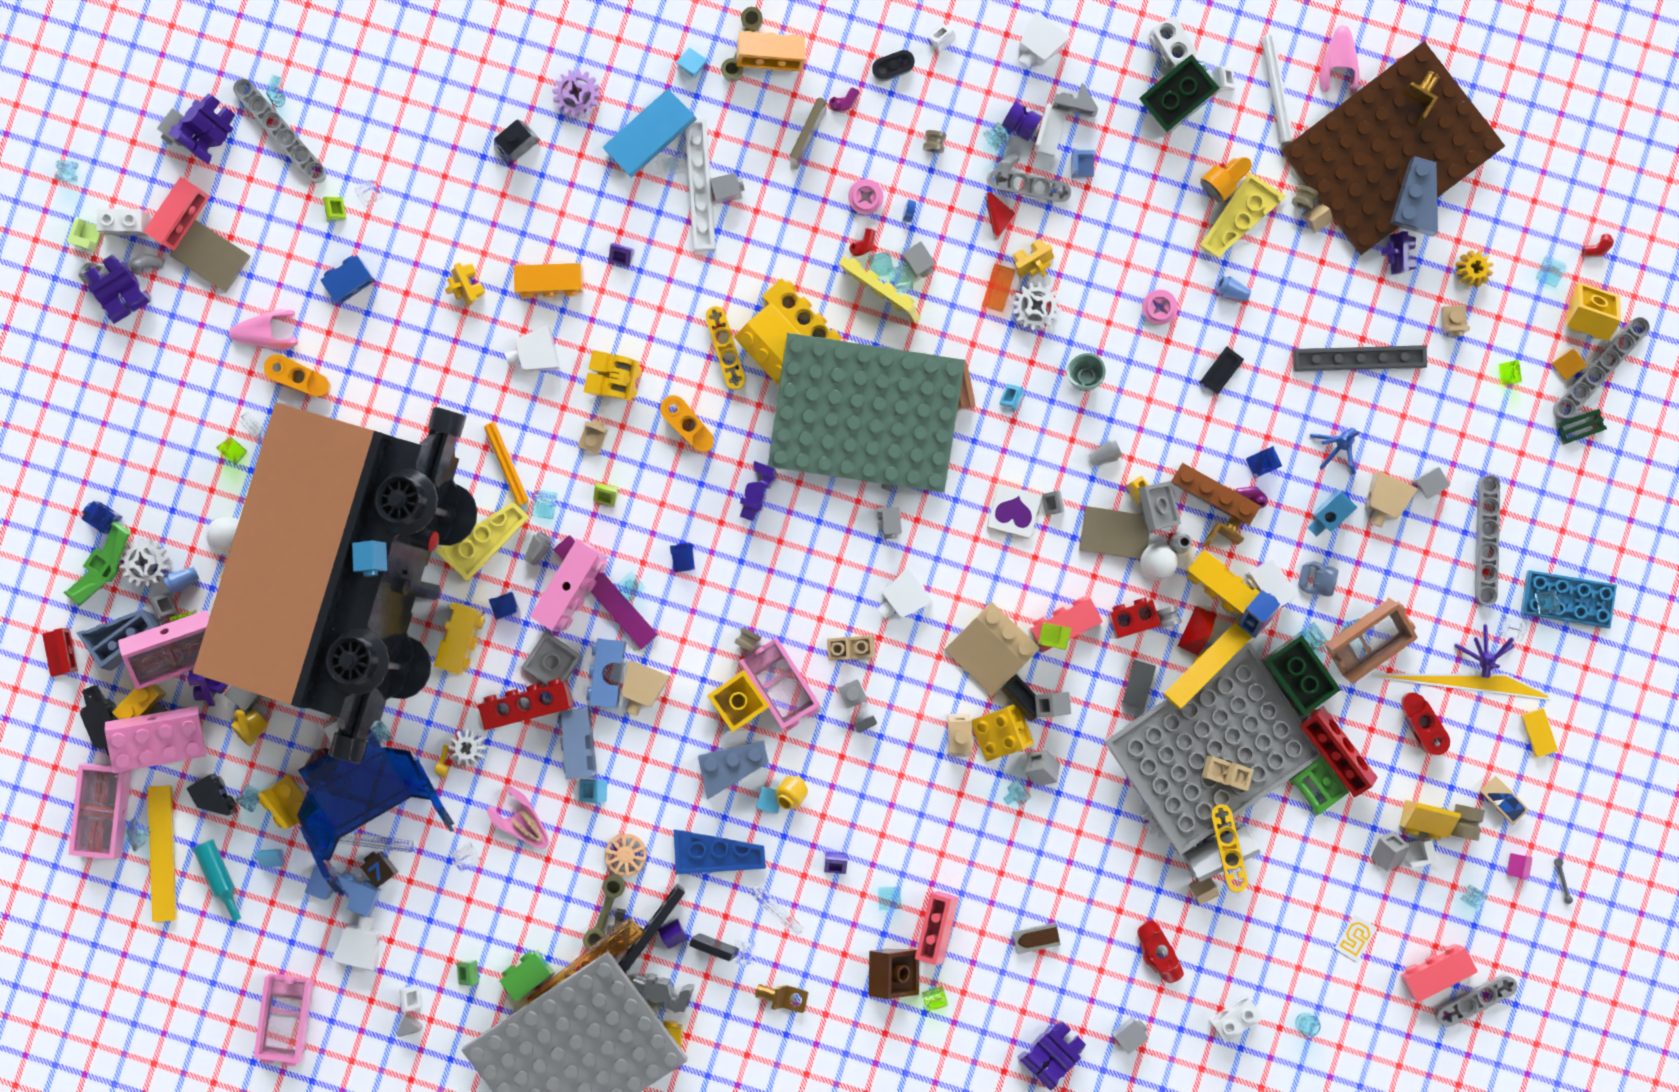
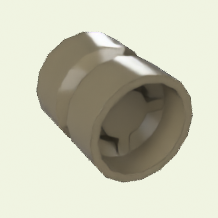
(1468, 823)

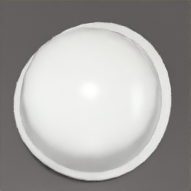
(221, 534)
(1158, 561)

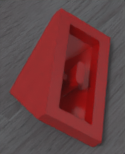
(999, 214)
(1197, 630)

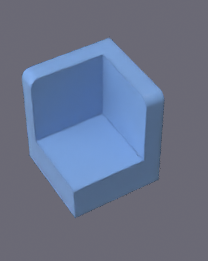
(1082, 163)

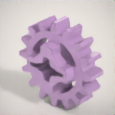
(584, 92)

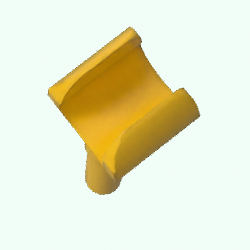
(442, 769)

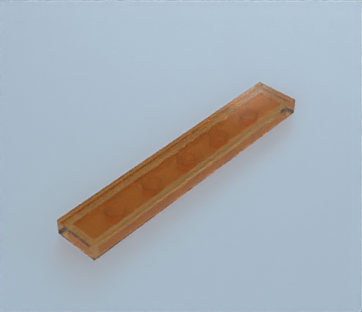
(615, 942)

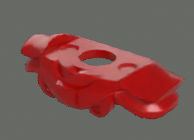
(1151, 937)

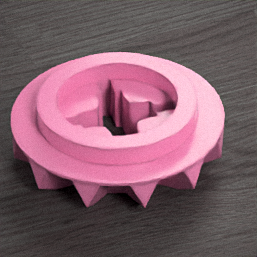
(865, 186)
(1170, 307)

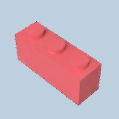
(177, 213)
(1078, 618)
(937, 928)
(1438, 972)

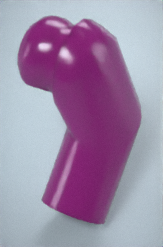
(844, 103)
(1254, 495)

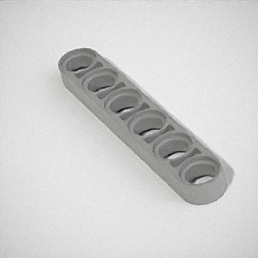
(281, 129)
(1598, 365)
(1483, 540)

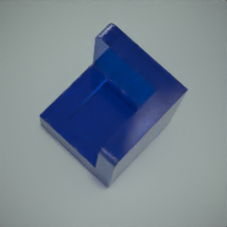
(1263, 462)
(683, 557)
(504, 606)

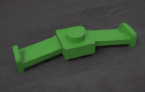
(101, 565)

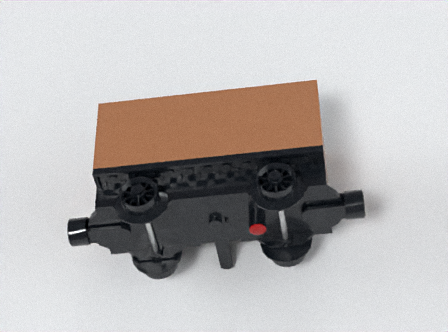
(291, 607)

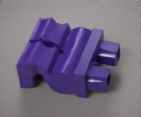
(208, 127)
(112, 284)
(755, 491)
(1054, 1049)

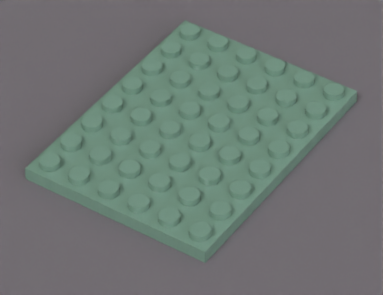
(866, 412)

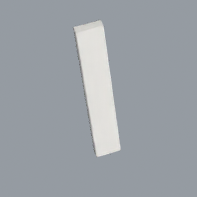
(700, 186)

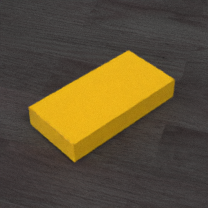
(1539, 732)

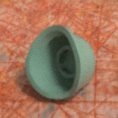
(1086, 371)

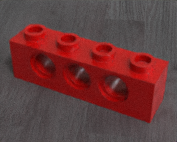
(493, 717)
(1339, 751)

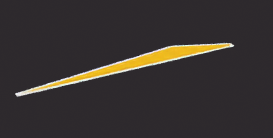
(1497, 683)

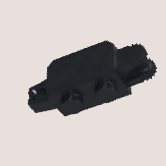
(95, 714)

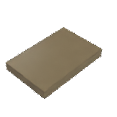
(807, 133)
(210, 256)
(1114, 533)

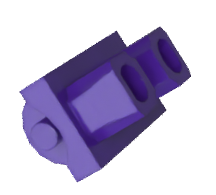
(1398, 252)
(207, 689)

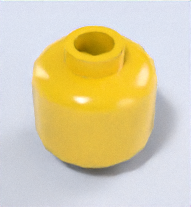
(791, 792)

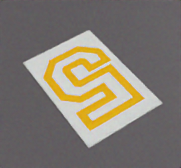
(1355, 937)

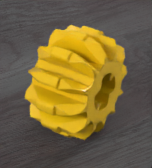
(1467, 271)

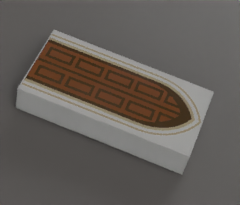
(1036, 938)

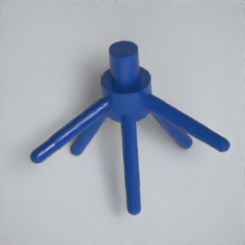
(1343, 442)

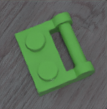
(1324, 780)

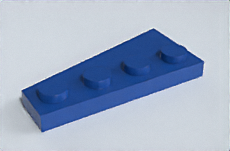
(715, 854)

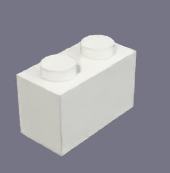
(1271, 580)

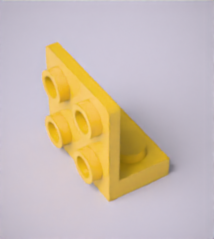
(1002, 732)
(283, 802)

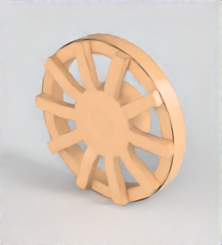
(625, 854)

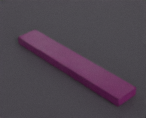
(615, 603)

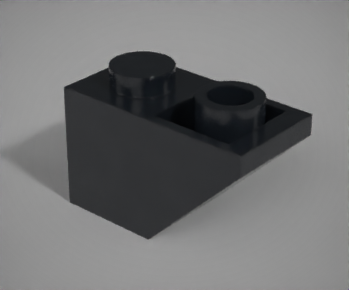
(211, 795)

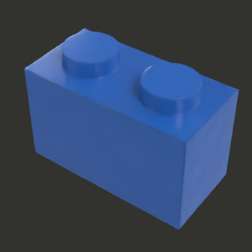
(347, 279)
(1259, 613)

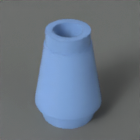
(1231, 288)
(180, 579)

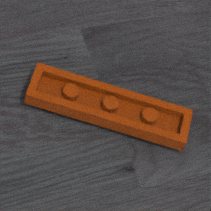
(1215, 494)

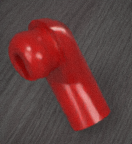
(1605, 244)
(865, 245)

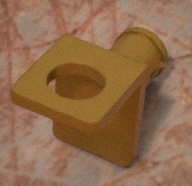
(1423, 93)
(1228, 531)
(781, 997)

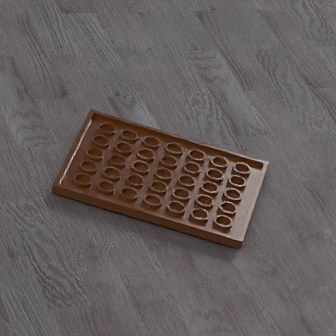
(1365, 144)

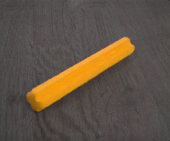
(506, 464)

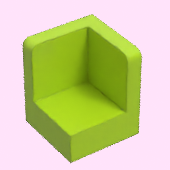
(1054, 636)

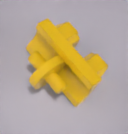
(1035, 262)
(461, 275)

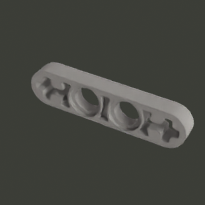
(1028, 188)
(1477, 1004)

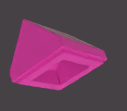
(1519, 866)

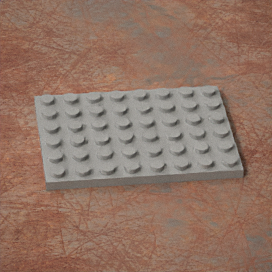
(1233, 718)
(579, 1038)

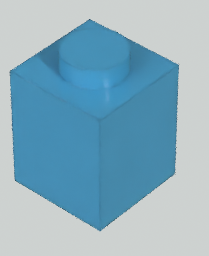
(369, 557)

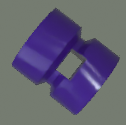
(1021, 121)

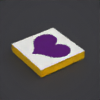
(1014, 511)

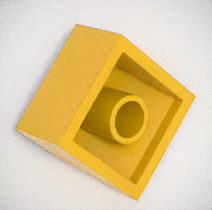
(1593, 311)
(738, 701)
(1428, 819)

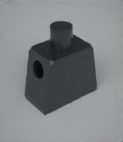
(515, 141)

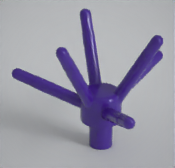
(1487, 659)

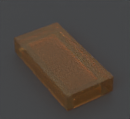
(998, 287)

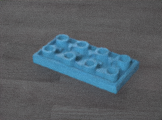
(649, 133)
(1579, 599)

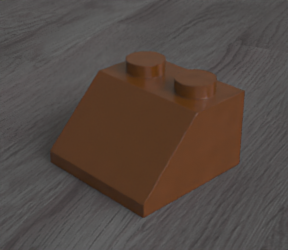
(893, 973)

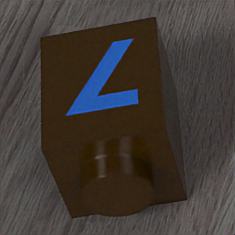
(378, 868)

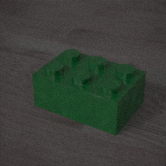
(1179, 94)
(1300, 675)

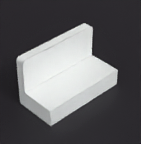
(1049, 131)

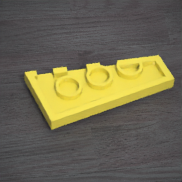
(1246, 208)
(882, 290)
(484, 541)

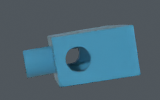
(1340, 507)

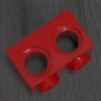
(1135, 623)

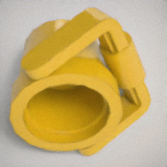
(248, 726)

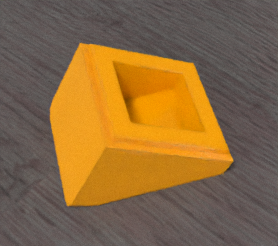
(1569, 364)

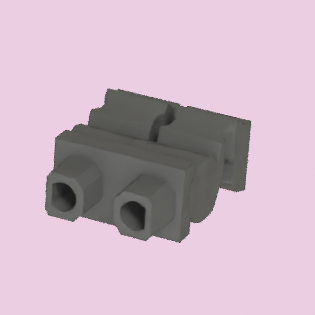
(662, 990)

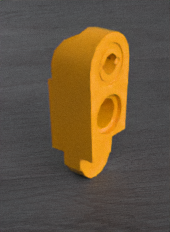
(313, 382)
(700, 437)

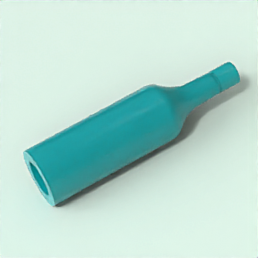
(217, 875)

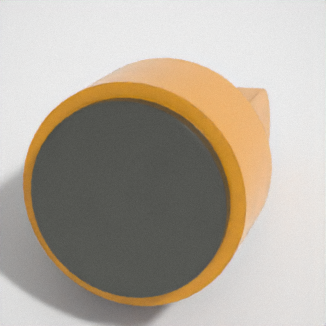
(1222, 182)

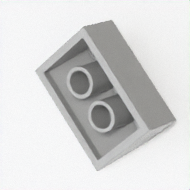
(1205, 859)

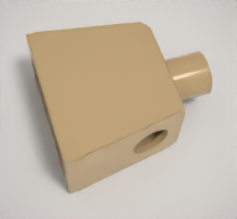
(1387, 497)
(642, 686)
(959, 735)

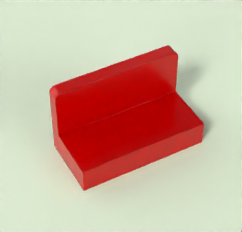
(60, 652)

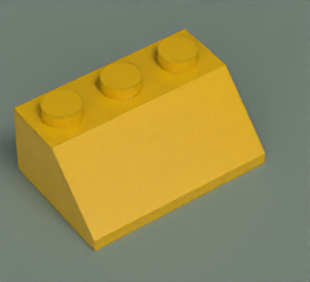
(766, 339)

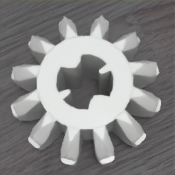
(460, 744)

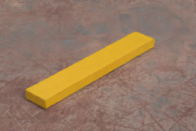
(1207, 666)
(162, 853)

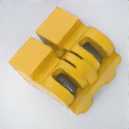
(614, 378)

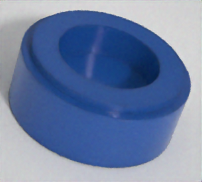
(909, 210)

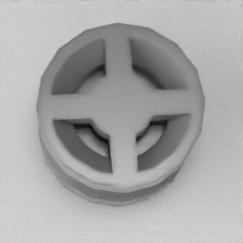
(1169, 616)

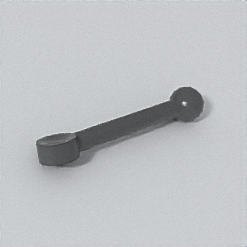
(1559, 863)

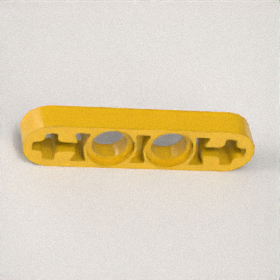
(728, 347)
(1232, 847)

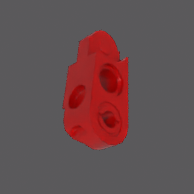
(1414, 708)

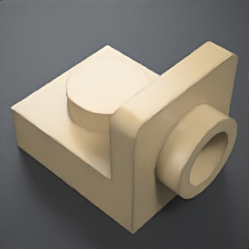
(1454, 320)
(593, 436)

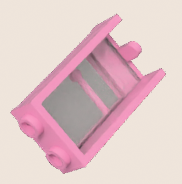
(780, 684)
(283, 1019)

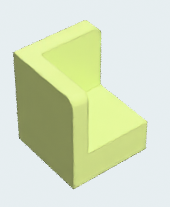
(83, 235)

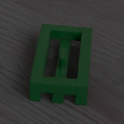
(1598, 420)

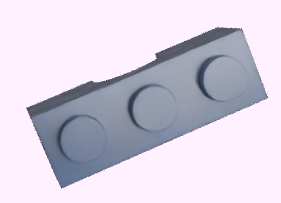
(602, 692)
(361, 894)

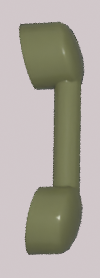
(751, 21)
(612, 887)

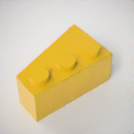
(1220, 583)
(459, 638)

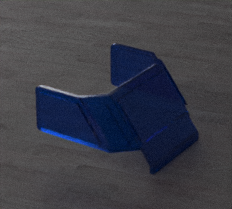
(352, 794)

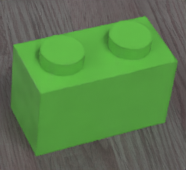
(526, 975)

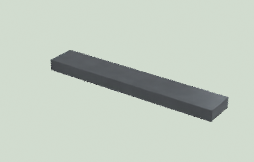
(1359, 358)

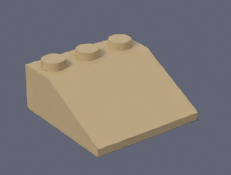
(992, 648)

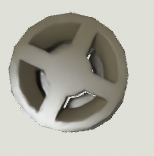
(934, 141)
(1304, 197)
(747, 639)

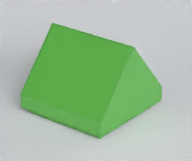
(468, 972)

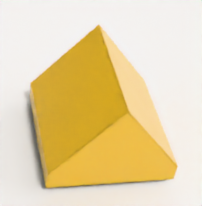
(1133, 487)

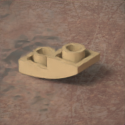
(851, 647)

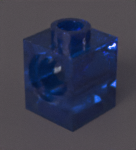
(100, 516)

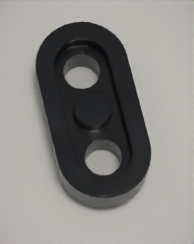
(892, 64)

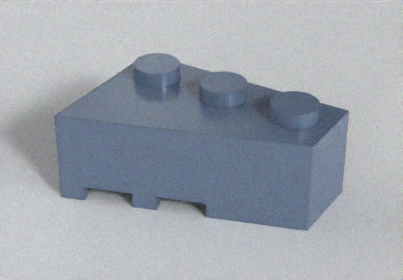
(1418, 198)
(103, 639)
(577, 743)
(729, 765)

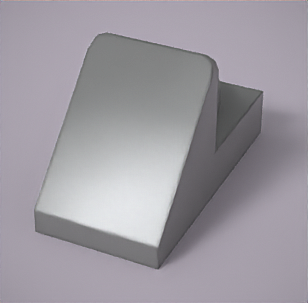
(1082, 104)

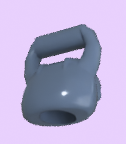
(1324, 580)

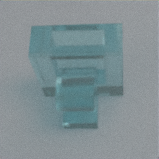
(1016, 793)

